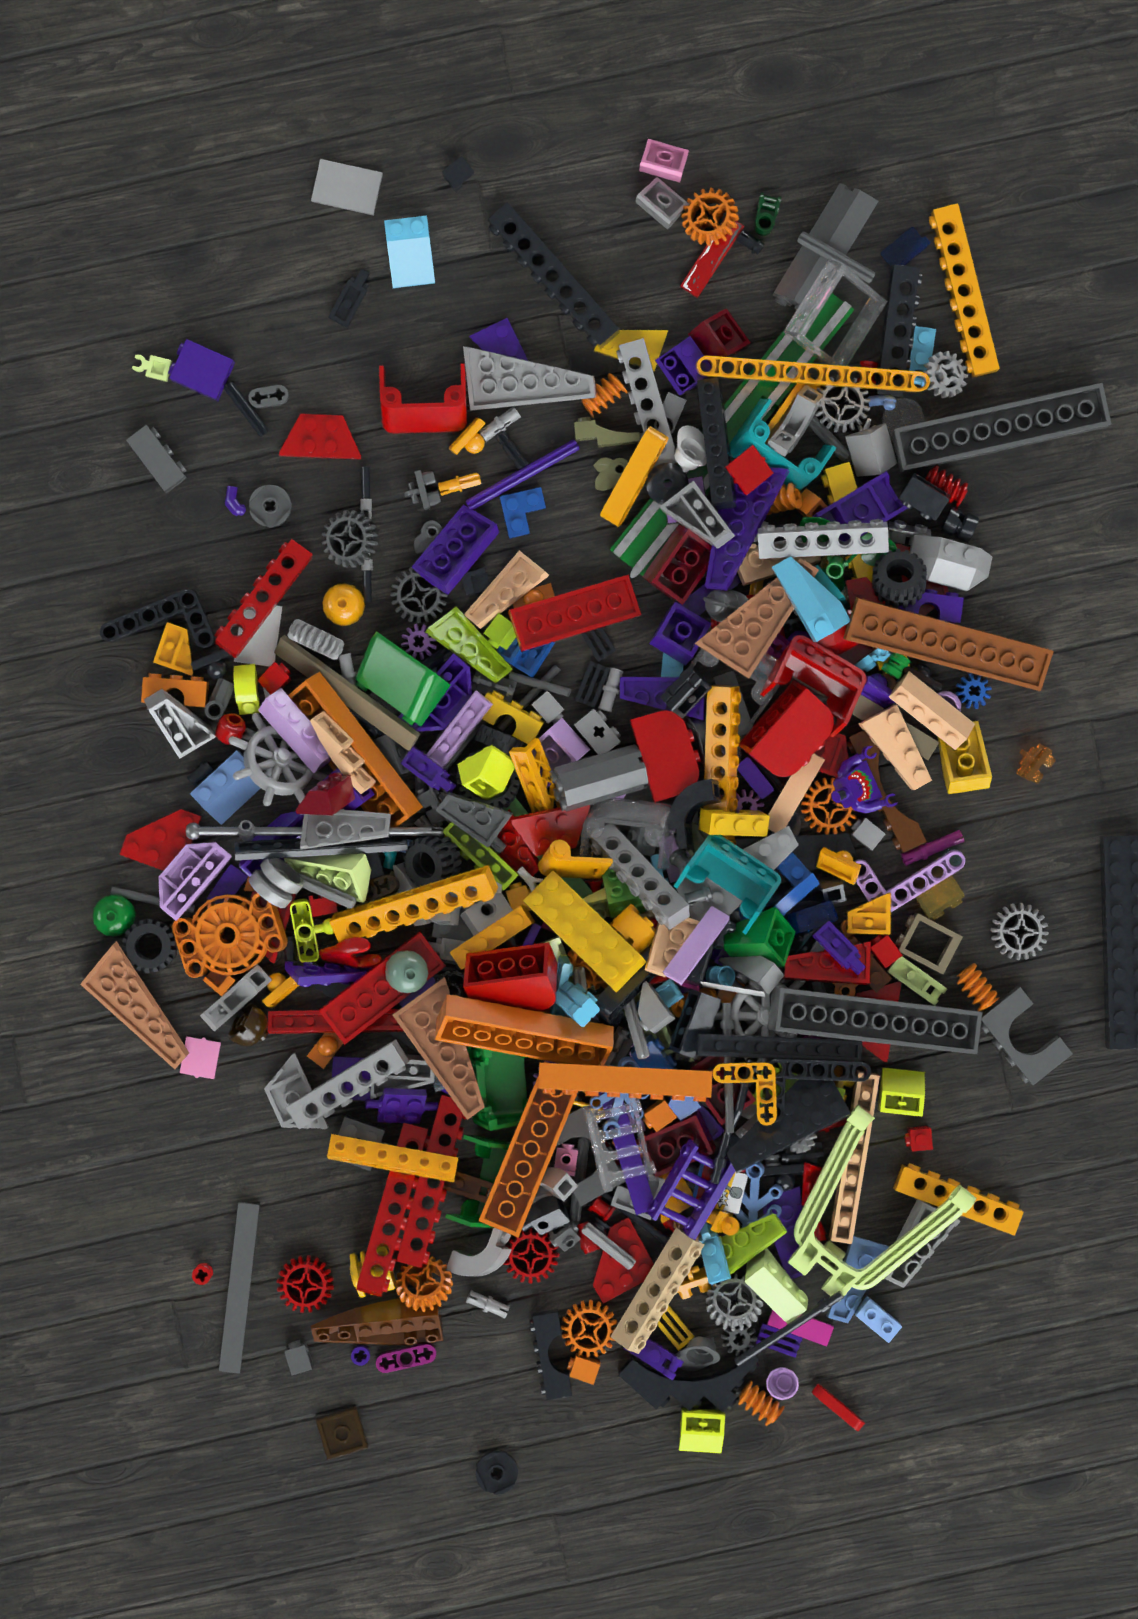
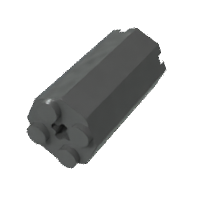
(599, 778)

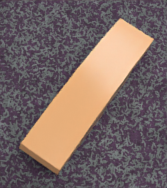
(338, 747)
(793, 794)

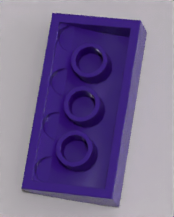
(456, 549)

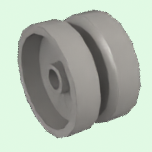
(276, 882)

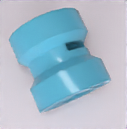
(720, 975)

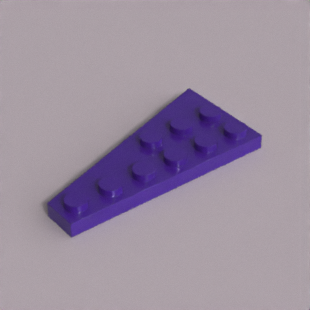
(744, 524)

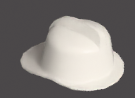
(690, 448)

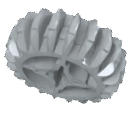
(851, 406)
(315, 639)
(1019, 921)
(726, 1298)

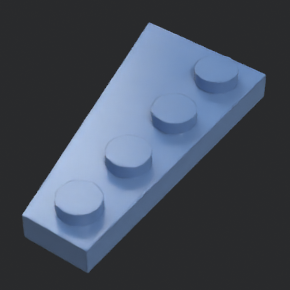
(858, 1256)

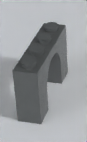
(1031, 1065)
(589, 1187)

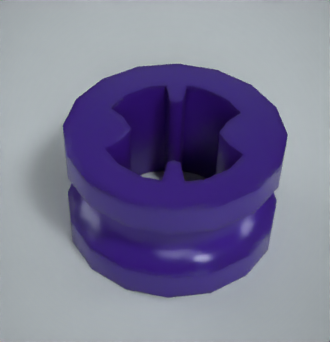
(364, 1359)

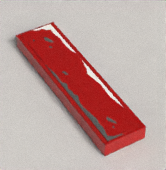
(709, 262)

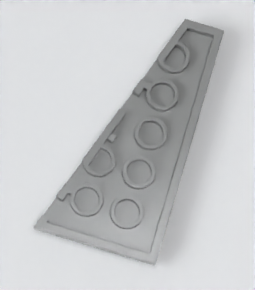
(510, 381)
(770, 851)

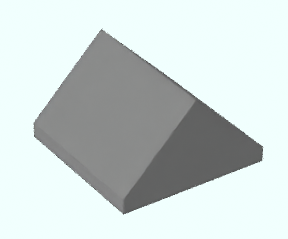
(661, 202)
(871, 451)

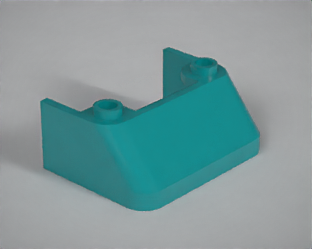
(756, 432)
(735, 872)

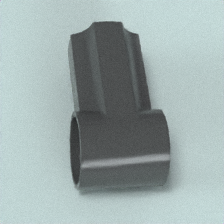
(221, 697)

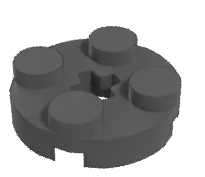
(271, 518)

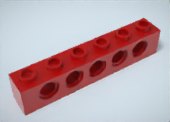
(288, 551)

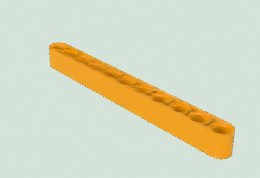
(822, 378)

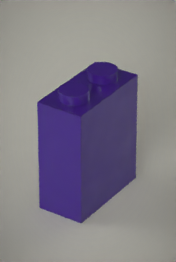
(201, 369)

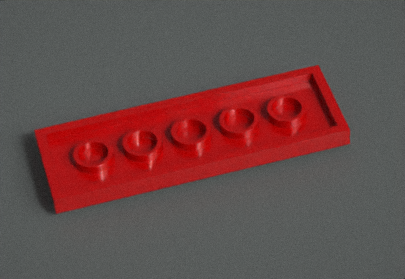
(574, 613)
(372, 995)

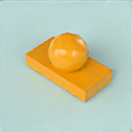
(470, 438)
(839, 865)
(280, 989)

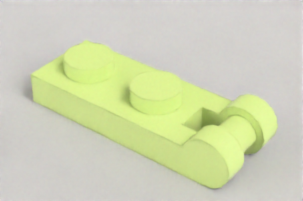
(916, 979)

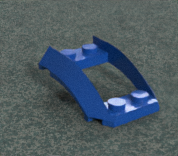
(799, 878)

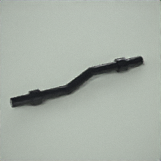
(719, 1160)

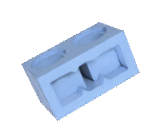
(877, 1319)

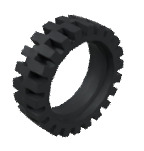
(501, 802)

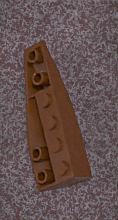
(382, 1324)

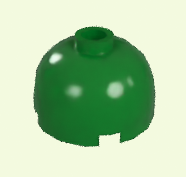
(113, 915)

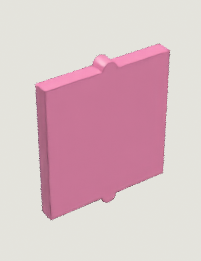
(201, 1058)

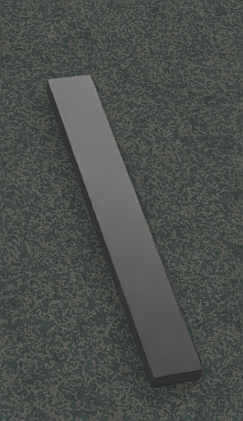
(239, 1287)

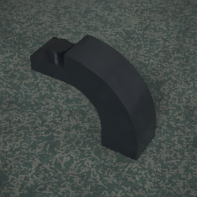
(686, 806)

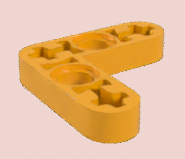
(761, 1083)

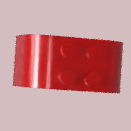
(789, 731)
(666, 753)
(513, 976)

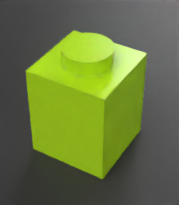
(500, 632)

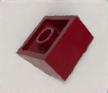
(719, 336)
(328, 796)

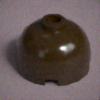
(249, 1027)

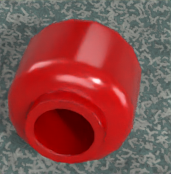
(229, 726)

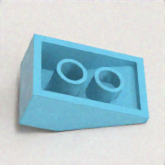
(409, 251)

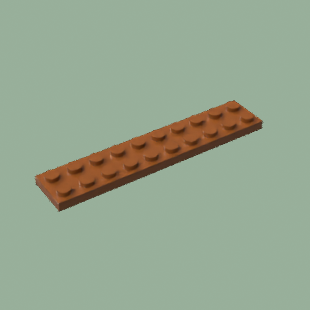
(948, 644)

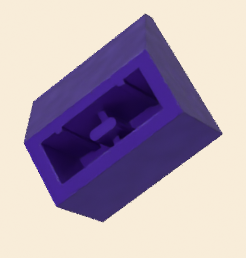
(680, 366)

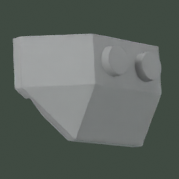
(951, 561)

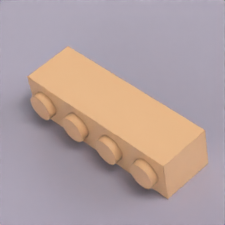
(932, 710)

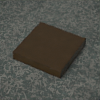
(342, 1433)

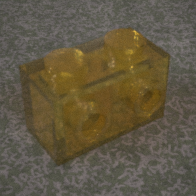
(940, 897)

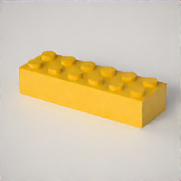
(584, 931)

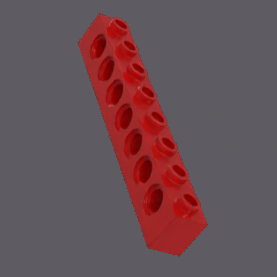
(407, 1253)
(367, 1282)

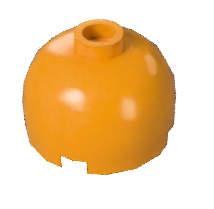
(343, 604)

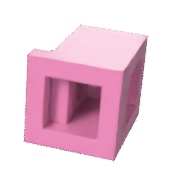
(566, 1150)

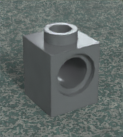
(298, 1357)

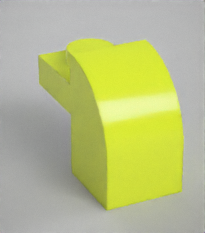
(246, 689)

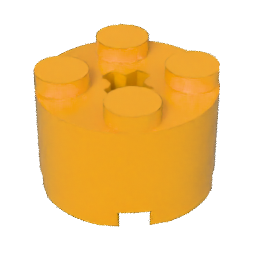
(634, 929)

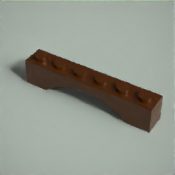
(905, 831)

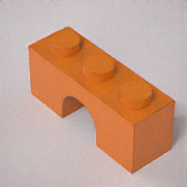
(194, 690)

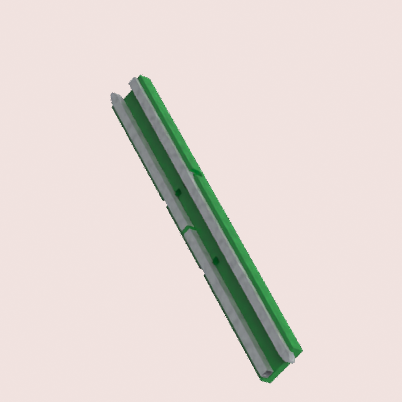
(649, 529)

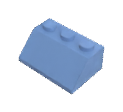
(223, 794)

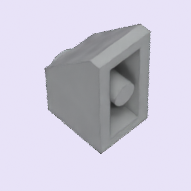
(653, 1010)

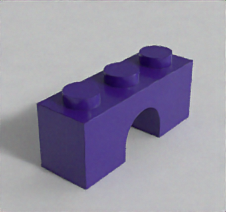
(947, 606)

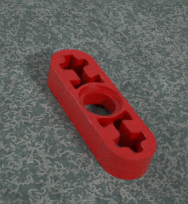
(838, 1407)

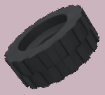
(496, 738)

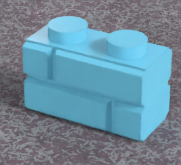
(576, 1003)

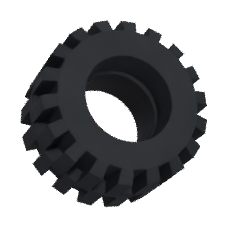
(899, 564)
(419, 863)
(132, 950)

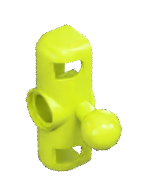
(305, 918)

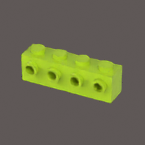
(481, 855)

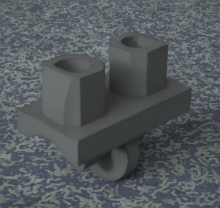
(428, 499)

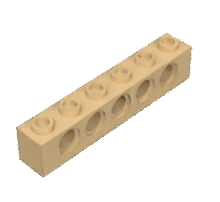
(648, 1295)

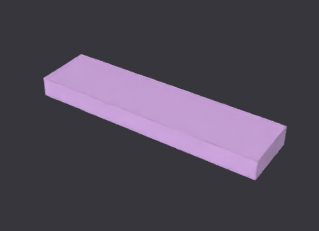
(459, 729)
(696, 945)

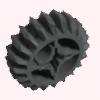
(353, 519)
(400, 600)

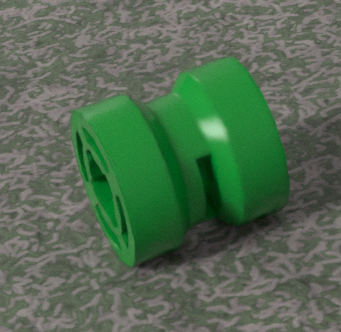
(893, 669)

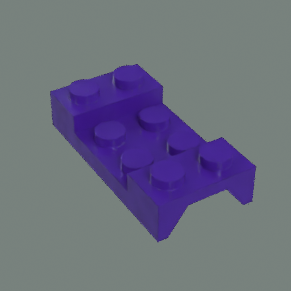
(866, 503)

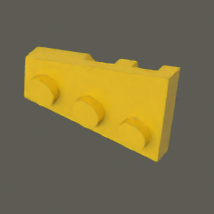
(653, 339)

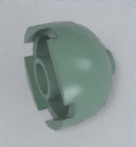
(406, 971)

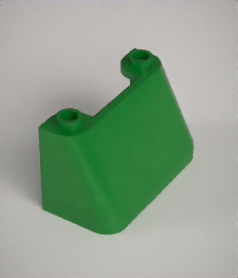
(400, 680)
(501, 1087)

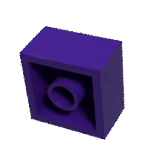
(679, 633)

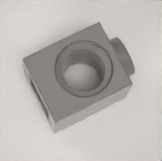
(548, 708)
(867, 833)

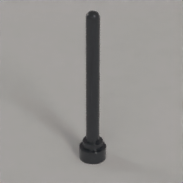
(663, 1238)

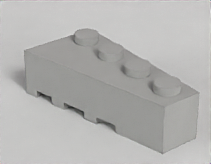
(911, 1266)

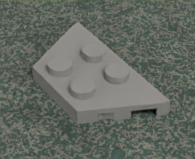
(287, 1087)

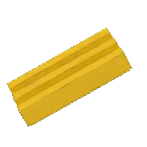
(684, 1341)

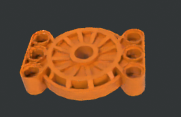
(249, 930)

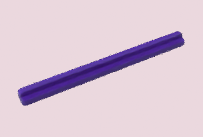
(522, 474)

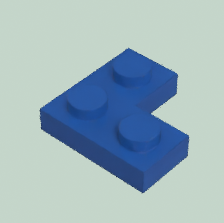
(516, 506)

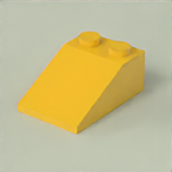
(966, 766)

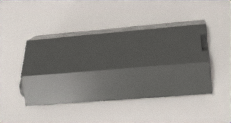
(836, 227)

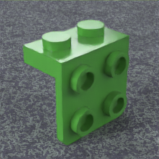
(619, 895)

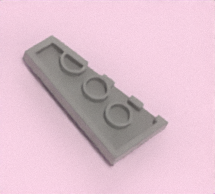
(343, 827)

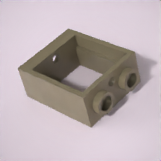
(946, 954)

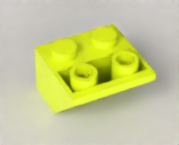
(486, 772)
(902, 1092)
(701, 1430)

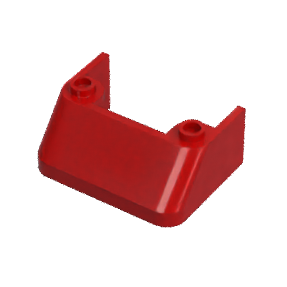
(423, 417)
(823, 672)

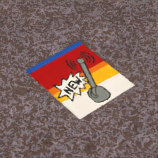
(731, 1196)

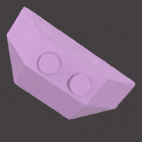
(189, 876)

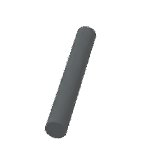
(539, 684)

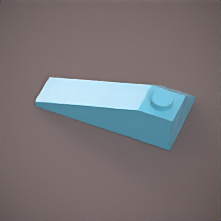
(812, 601)

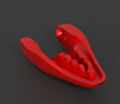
(343, 953)

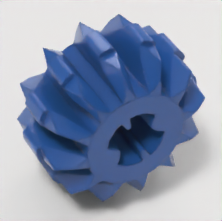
(973, 698)

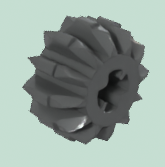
(746, 1339)

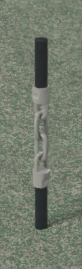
(366, 505)

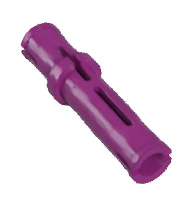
(928, 849)

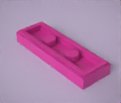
(812, 1330)

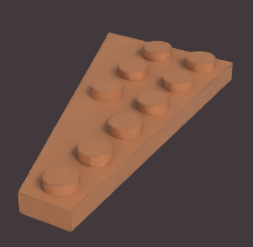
(751, 629)
(127, 997)
(447, 1060)

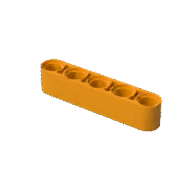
(634, 476)

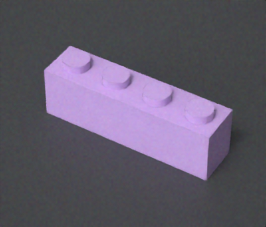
(295, 729)

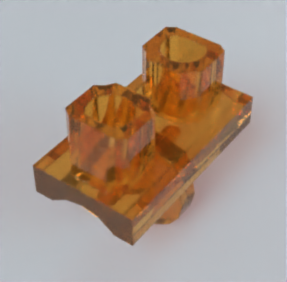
(1032, 762)

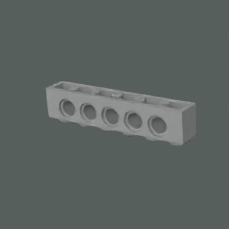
(638, 349)
(834, 546)
(629, 864)
(391, 1053)

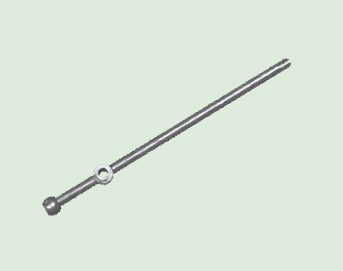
(247, 831)

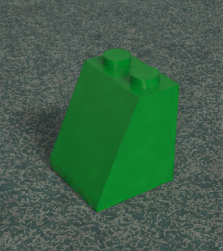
(768, 937)

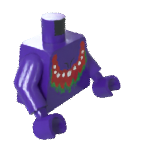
(857, 787)

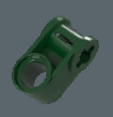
(766, 210)

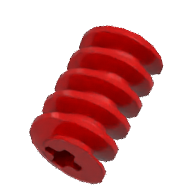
(947, 484)

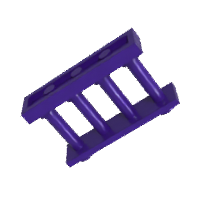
(703, 1206)

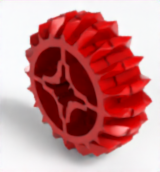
(520, 1254)
(315, 1284)

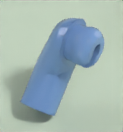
(886, 400)

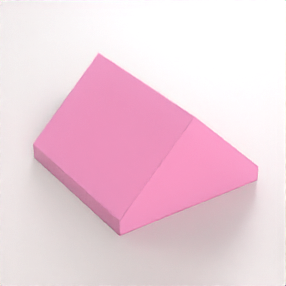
(663, 160)

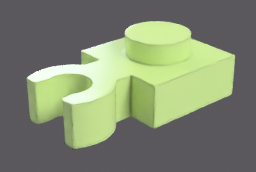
(155, 368)

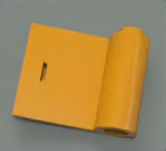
(559, 860)

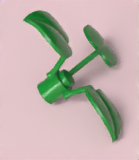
(837, 564)

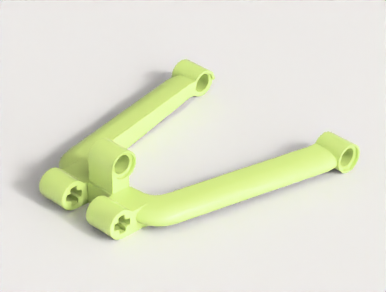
(830, 1255)

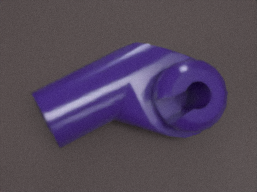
(232, 503)

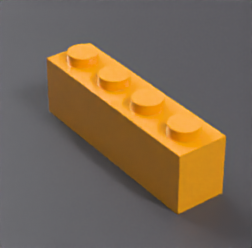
(494, 934)

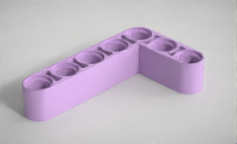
(907, 884)

